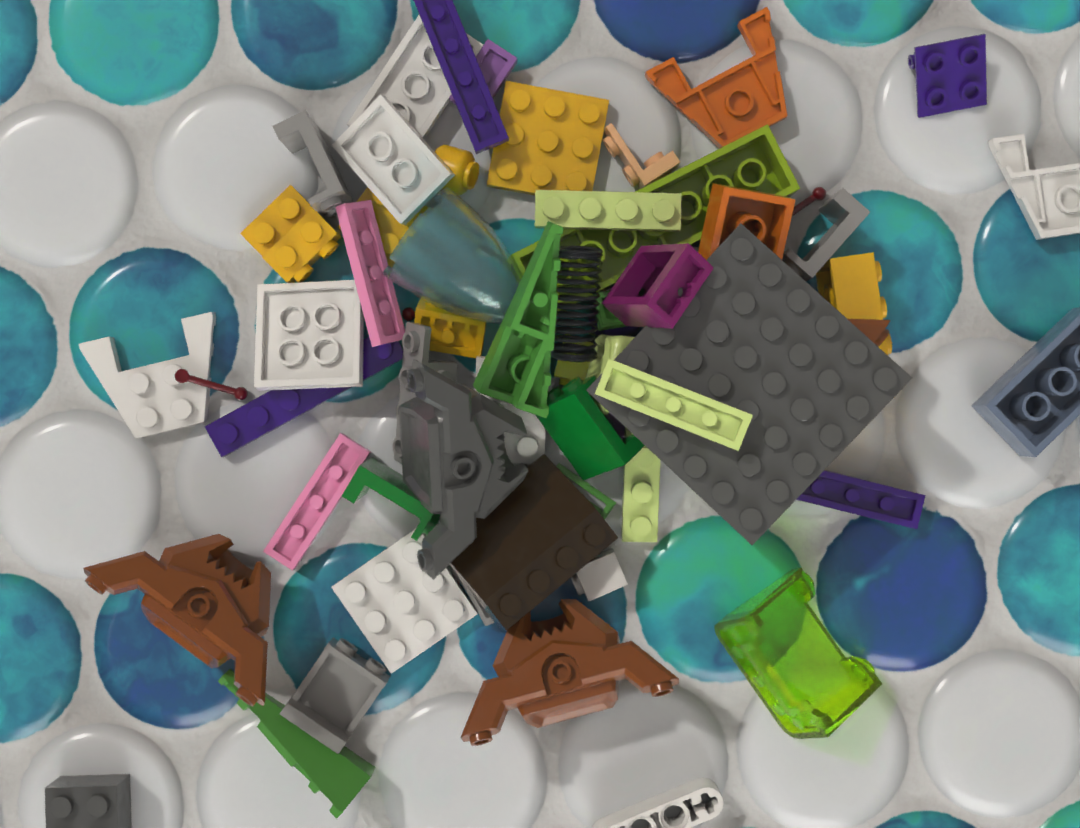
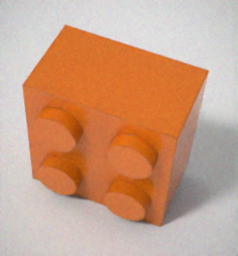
(762, 213)

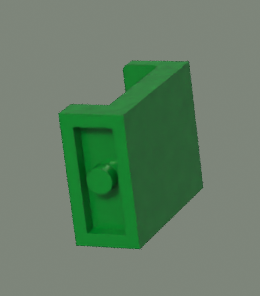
(585, 432)
(389, 484)

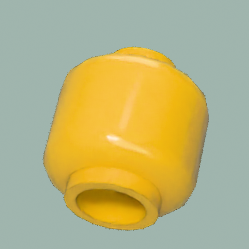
(462, 164)

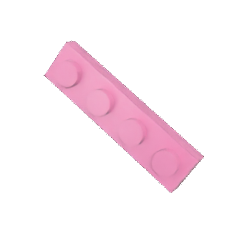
(367, 265)
(316, 502)

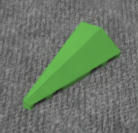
(520, 354)
(334, 774)

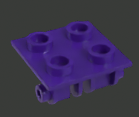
(950, 75)

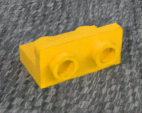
(450, 331)

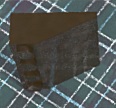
(531, 544)

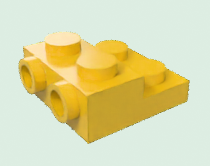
(291, 236)

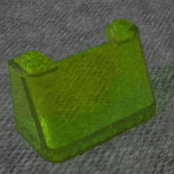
(795, 659)

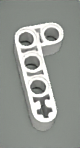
(654, 807)

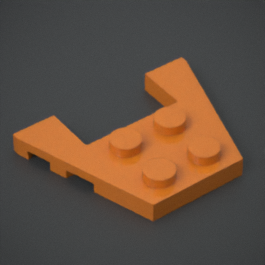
(737, 98)

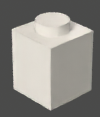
(599, 576)

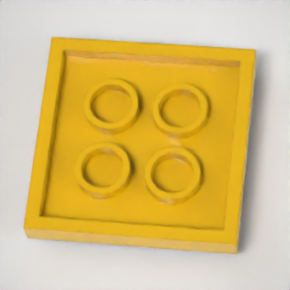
(550, 142)

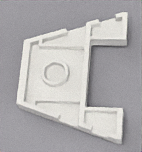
(1045, 195)
(149, 394)

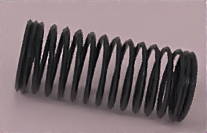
(566, 349)

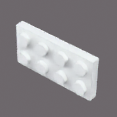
(413, 81)

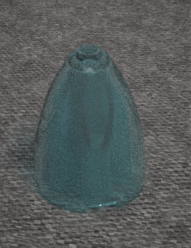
(456, 262)

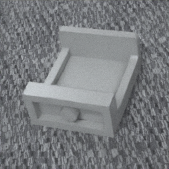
(302, 132)
(846, 216)
(336, 694)

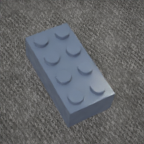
(1038, 392)

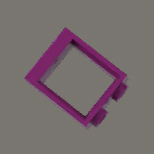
(660, 274)

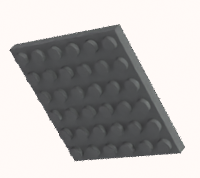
(771, 350)

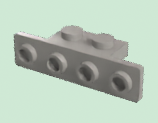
(416, 346)

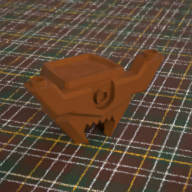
(202, 603)
(561, 672)

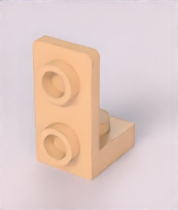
(656, 166)

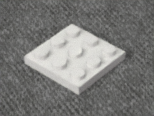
(308, 336)
(401, 605)

